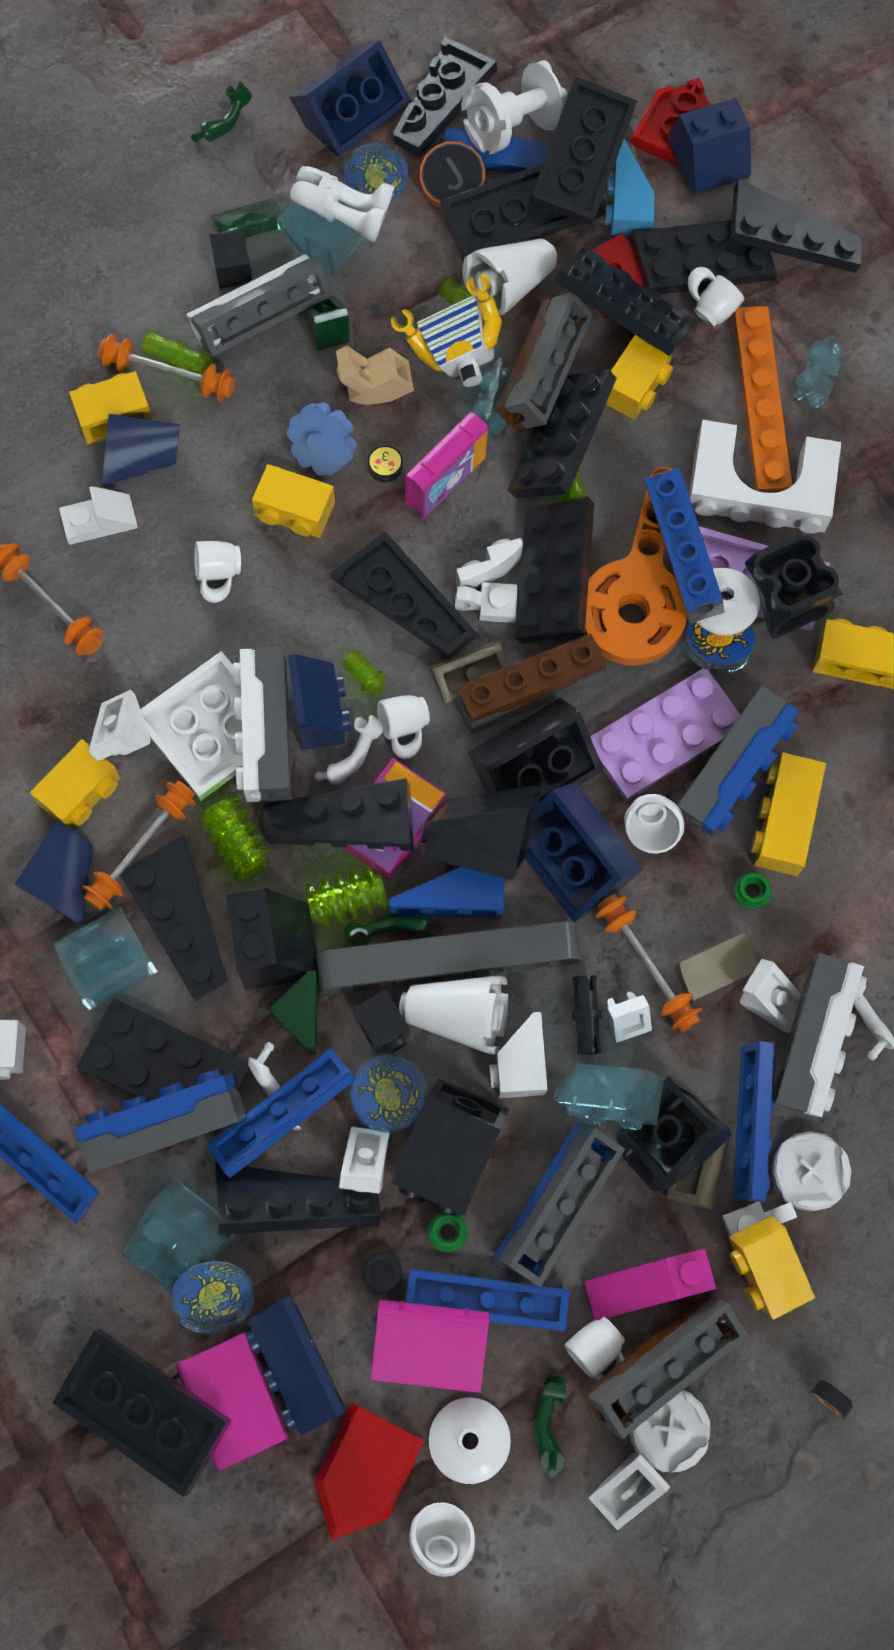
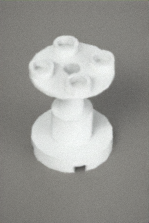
(494, 114)

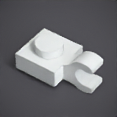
(495, 601)
(753, 1213)

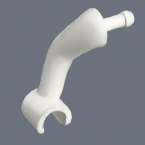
(341, 770)
(875, 1026)
(263, 1073)

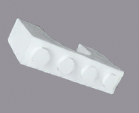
(720, 492)

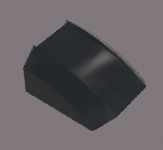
(679, 1143)

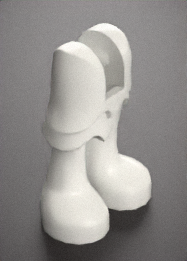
(321, 194)

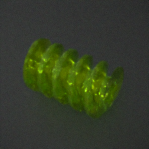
(234, 839)
(346, 896)

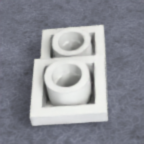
(499, 560)

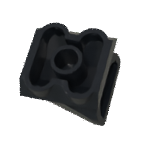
(793, 583)

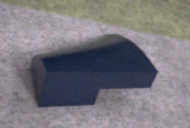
(137, 447)
(59, 872)

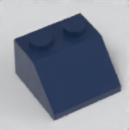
(712, 145)
(318, 703)

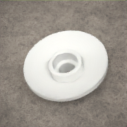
(739, 610)
(446, 1436)

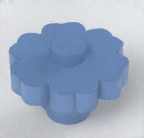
(321, 438)

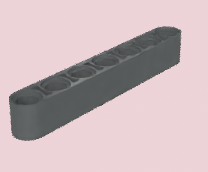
(448, 957)

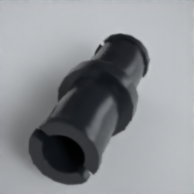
(587, 1015)

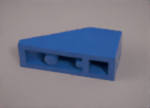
(454, 894)

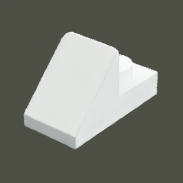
(102, 516)
(119, 727)
(771, 996)
(364, 1160)

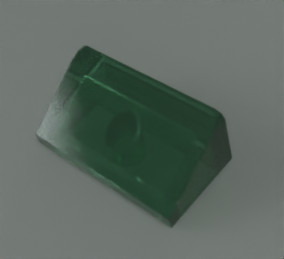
(252, 218)

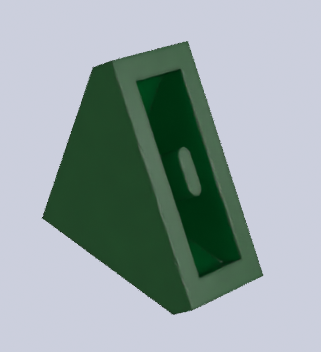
(328, 323)
(298, 1012)

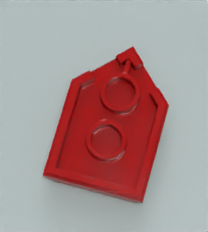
(661, 115)
(364, 1471)

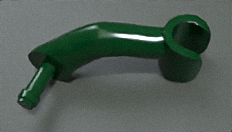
(216, 128)
(407, 922)
(549, 1452)

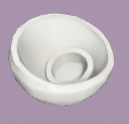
(654, 823)
(442, 1539)

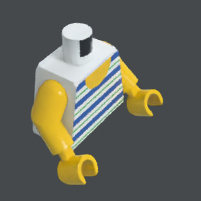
(458, 336)

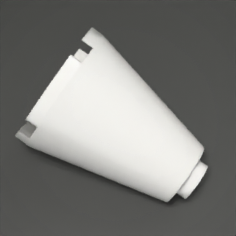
(512, 269)
(460, 1010)

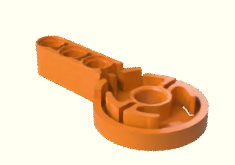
(642, 583)

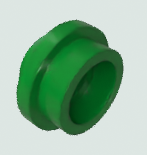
(757, 881)
(447, 1219)

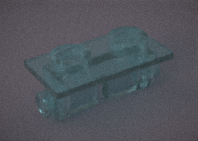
(823, 359)
(491, 389)

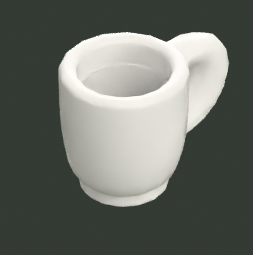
(717, 300)
(216, 562)
(403, 717)
(596, 1347)

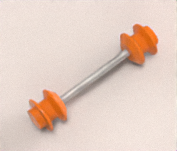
(122, 354)
(78, 631)
(106, 885)
(678, 1006)

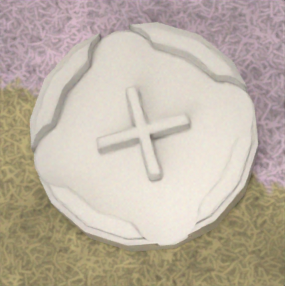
(810, 1171)
(674, 1434)

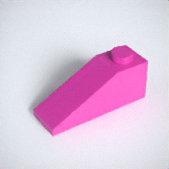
(649, 1284)

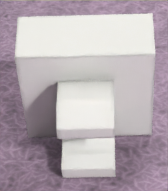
(629, 1017)

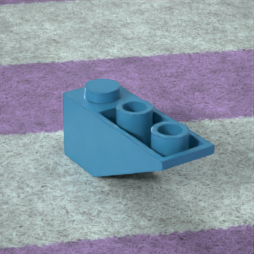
(631, 197)

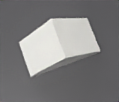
(628, 1490)

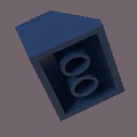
(351, 97)
(578, 852)
(294, 1366)

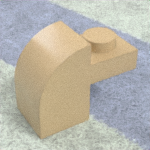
(376, 378)

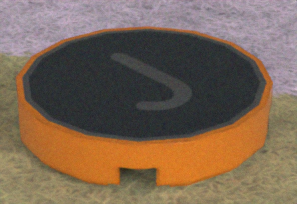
(450, 171)

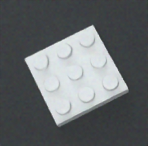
(198, 725)

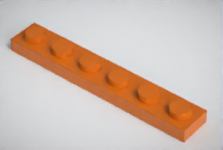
(762, 399)

